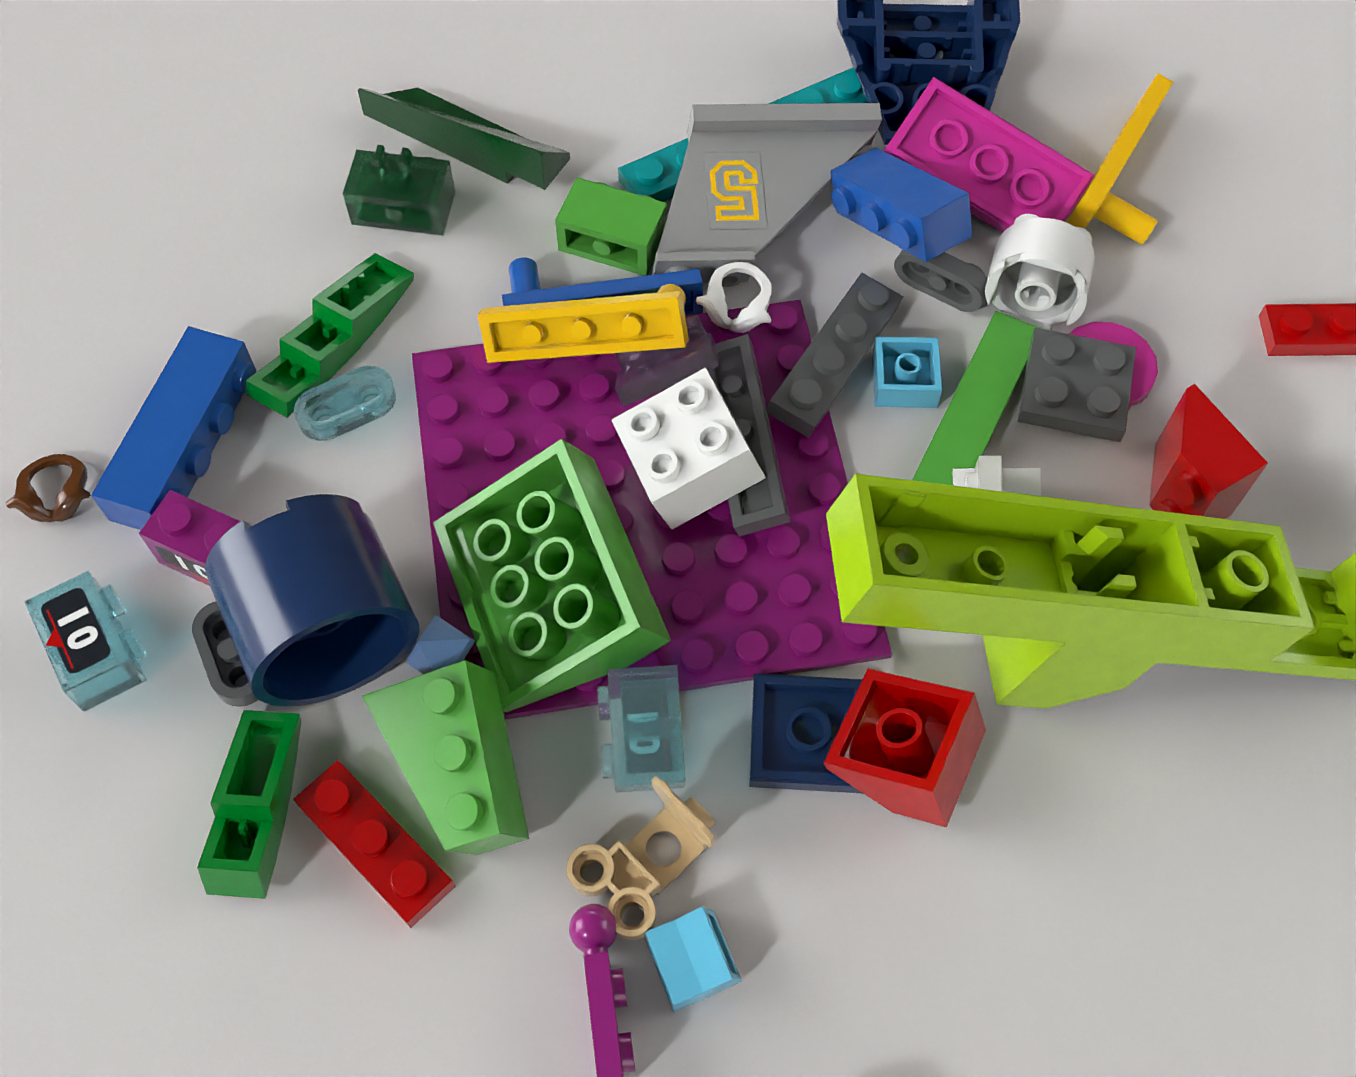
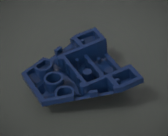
(906, 45)

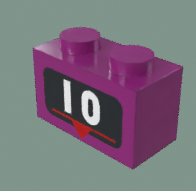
(184, 534)

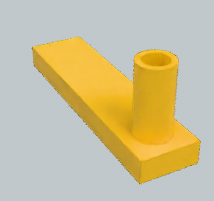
(1097, 199)
(585, 326)

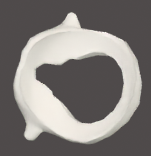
(750, 316)

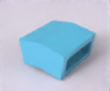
(692, 958)

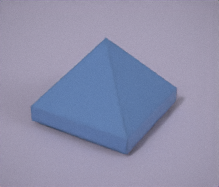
(439, 647)

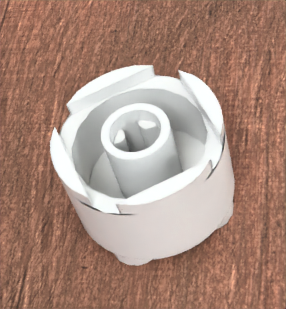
(1041, 271)

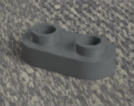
(944, 279)
(220, 657)

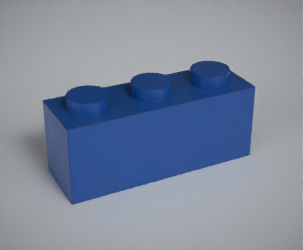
(902, 204)

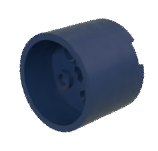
(311, 601)

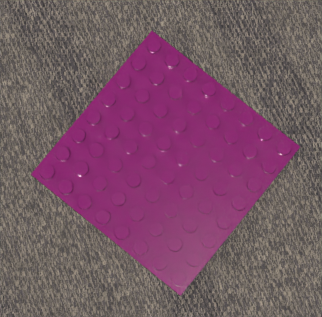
(724, 597)

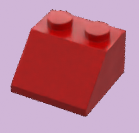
(1202, 461)
(908, 745)

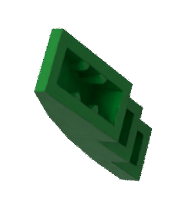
(338, 327)

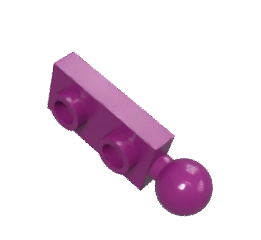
(593, 932)

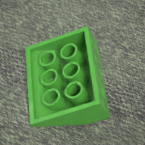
(549, 578)

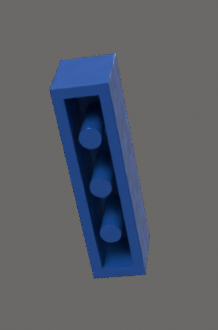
(176, 427)

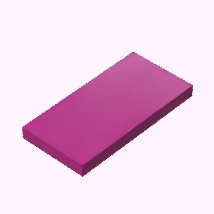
(987, 158)

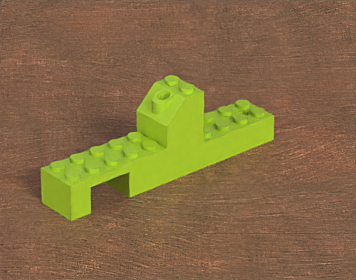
(1085, 591)

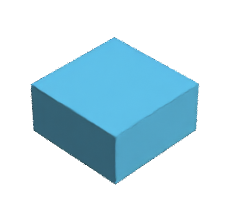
(906, 372)

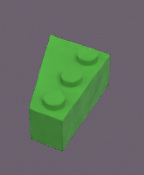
(455, 755)

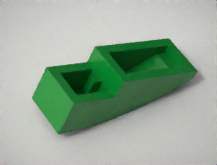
(251, 805)

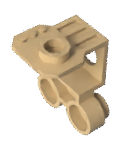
(628, 869)

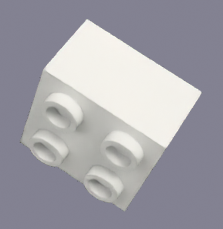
(687, 449)

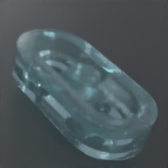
(345, 403)

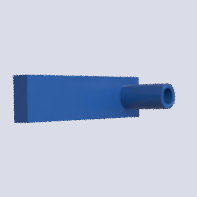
(527, 288)

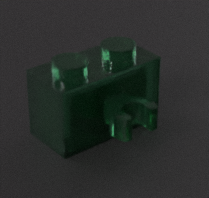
(399, 191)

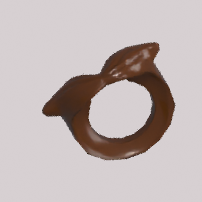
(67, 500)

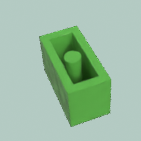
(611, 226)

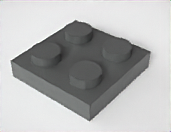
(1077, 384)

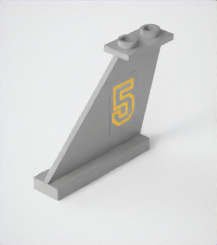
(752, 175)

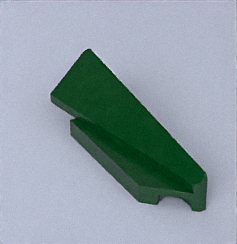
(465, 135)

